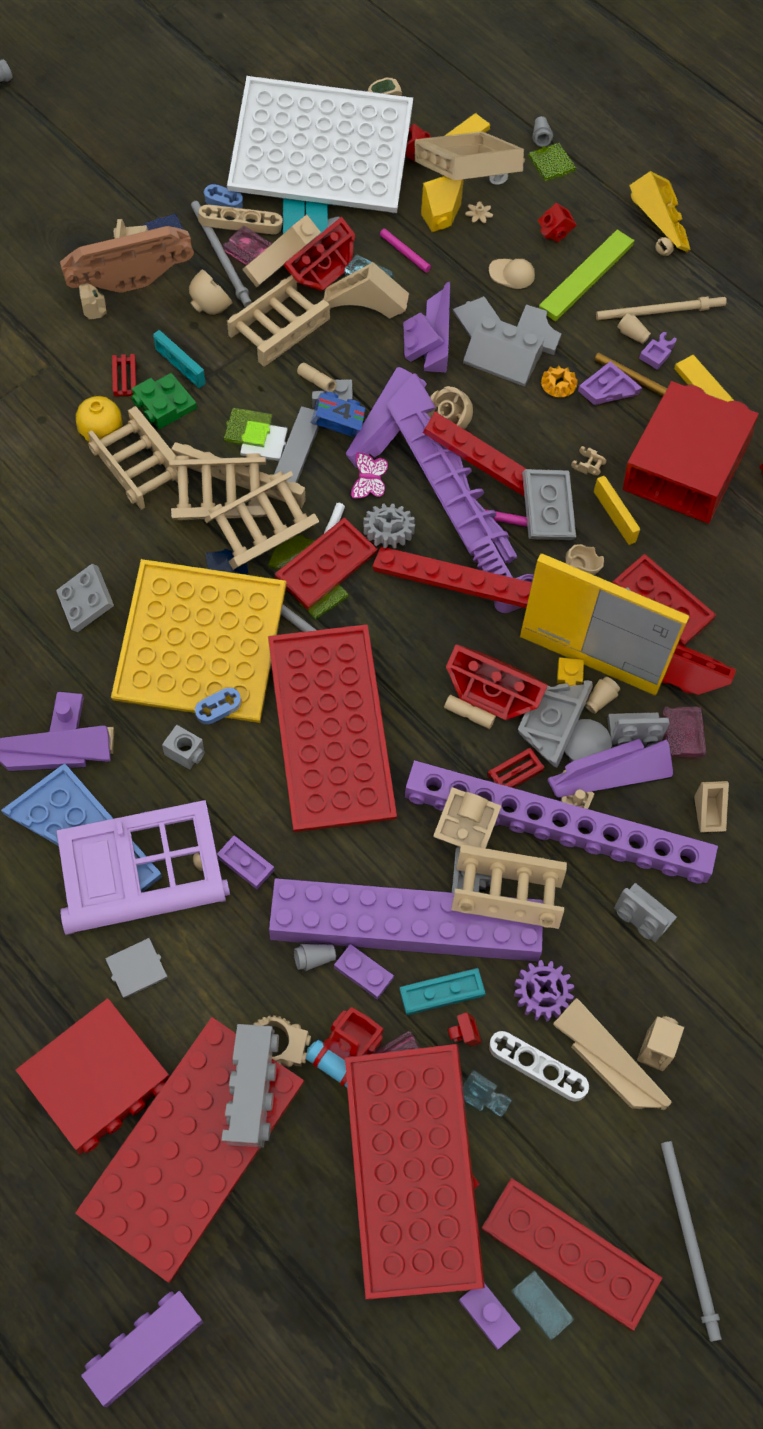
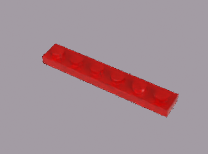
(475, 452)

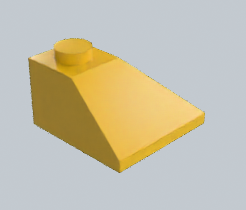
(441, 202)

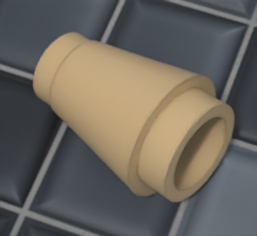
(633, 328)
(602, 694)

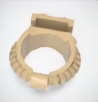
(297, 1038)

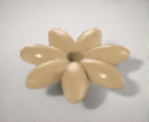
(479, 212)

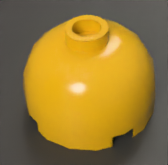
(99, 416)

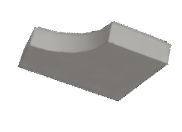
(535, 321)

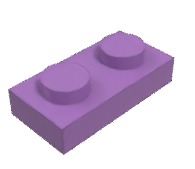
(245, 862)
(363, 971)

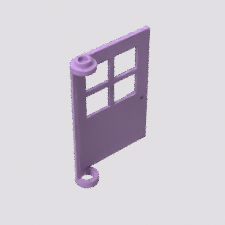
(104, 877)

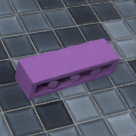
(141, 1349)

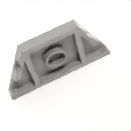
(554, 720)

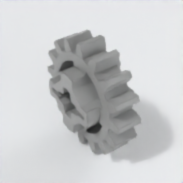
(389, 525)

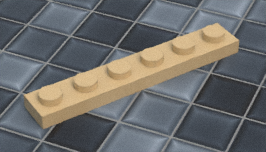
(242, 474)

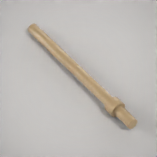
(702, 304)

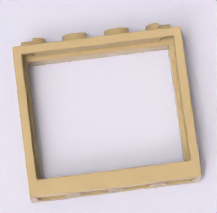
(469, 155)

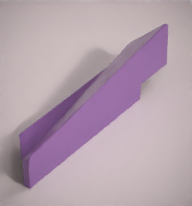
(615, 768)

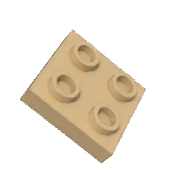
(467, 819)

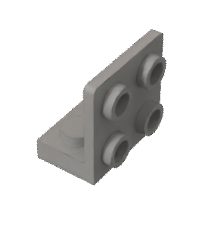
(634, 726)
(644, 912)

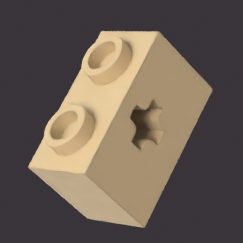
(661, 1043)

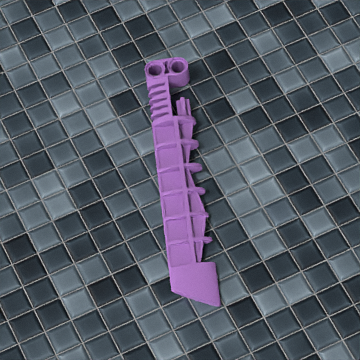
(448, 478)

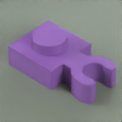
(657, 352)

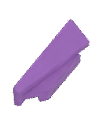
(438, 314)
(379, 425)
(55, 748)

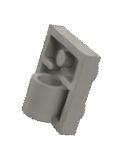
(84, 597)

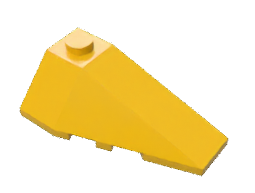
(658, 201)

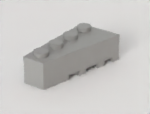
(251, 1086)

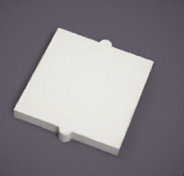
(273, 446)

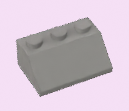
(504, 350)

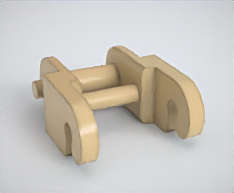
(587, 467)

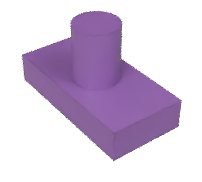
(66, 711)
(490, 1315)

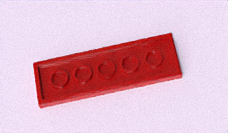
(572, 1254)

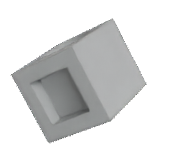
(177, 739)

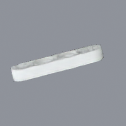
(541, 1061)

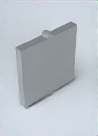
(471, 312)
(136, 968)

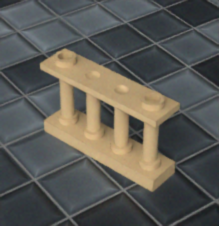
(285, 337)
(149, 439)
(184, 509)
(261, 543)
(514, 867)

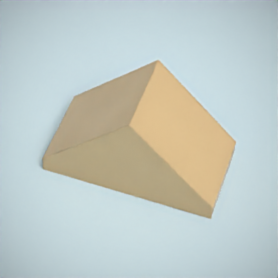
(711, 806)

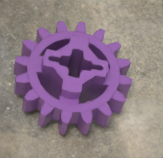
(549, 998)

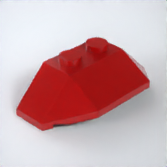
(323, 257)
(697, 672)
(493, 683)

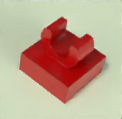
(466, 1030)

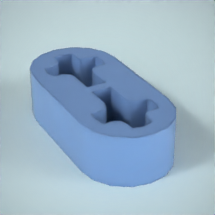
(220, 196)
(221, 710)

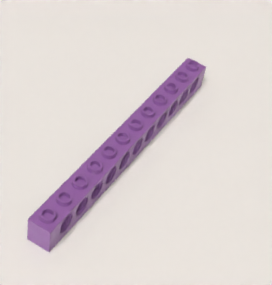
(573, 817)

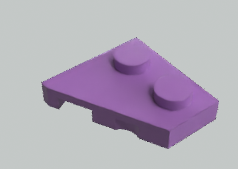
(419, 337)
(609, 385)

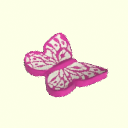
(370, 476)

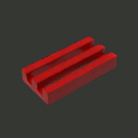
(123, 361)
(513, 761)

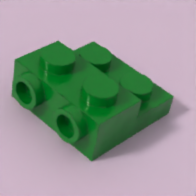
(163, 400)

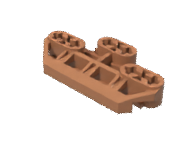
(127, 260)

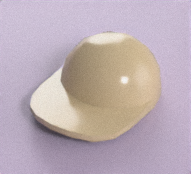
(512, 273)

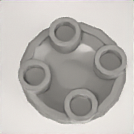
(587, 739)

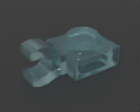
(480, 1093)

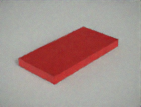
(326, 563)
(654, 583)

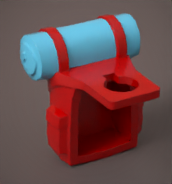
(350, 1036)

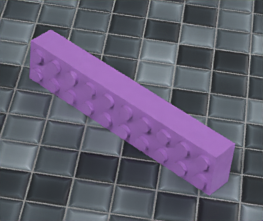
(394, 921)

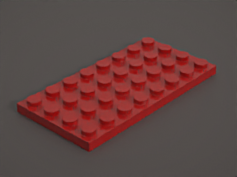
(331, 728)
(174, 1162)
(413, 1173)

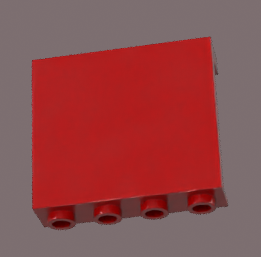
(94, 1076)

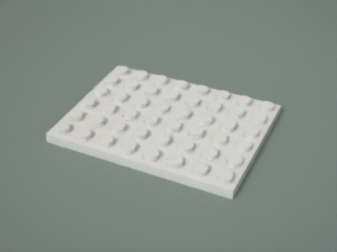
(320, 144)

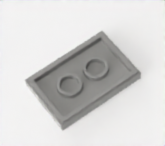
(549, 504)

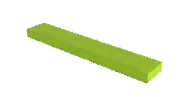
(586, 275)

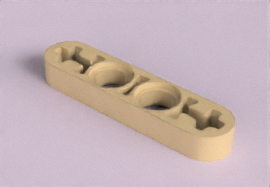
(240, 216)

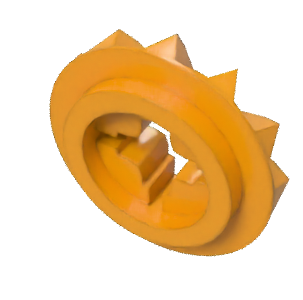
(563, 388)

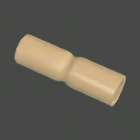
(316, 377)
(471, 712)

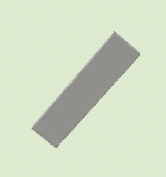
(298, 445)

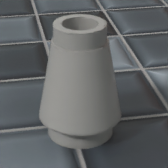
(542, 132)
(313, 955)

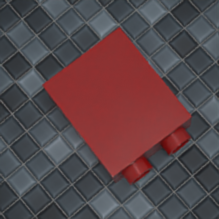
(690, 451)

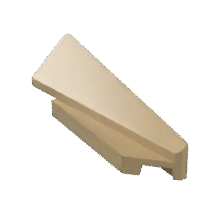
(609, 1058)

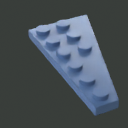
(64, 803)

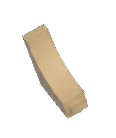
(281, 250)
(370, 289)

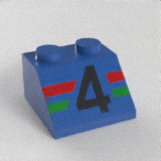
(338, 414)

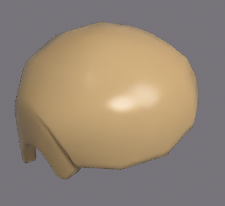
(584, 559)

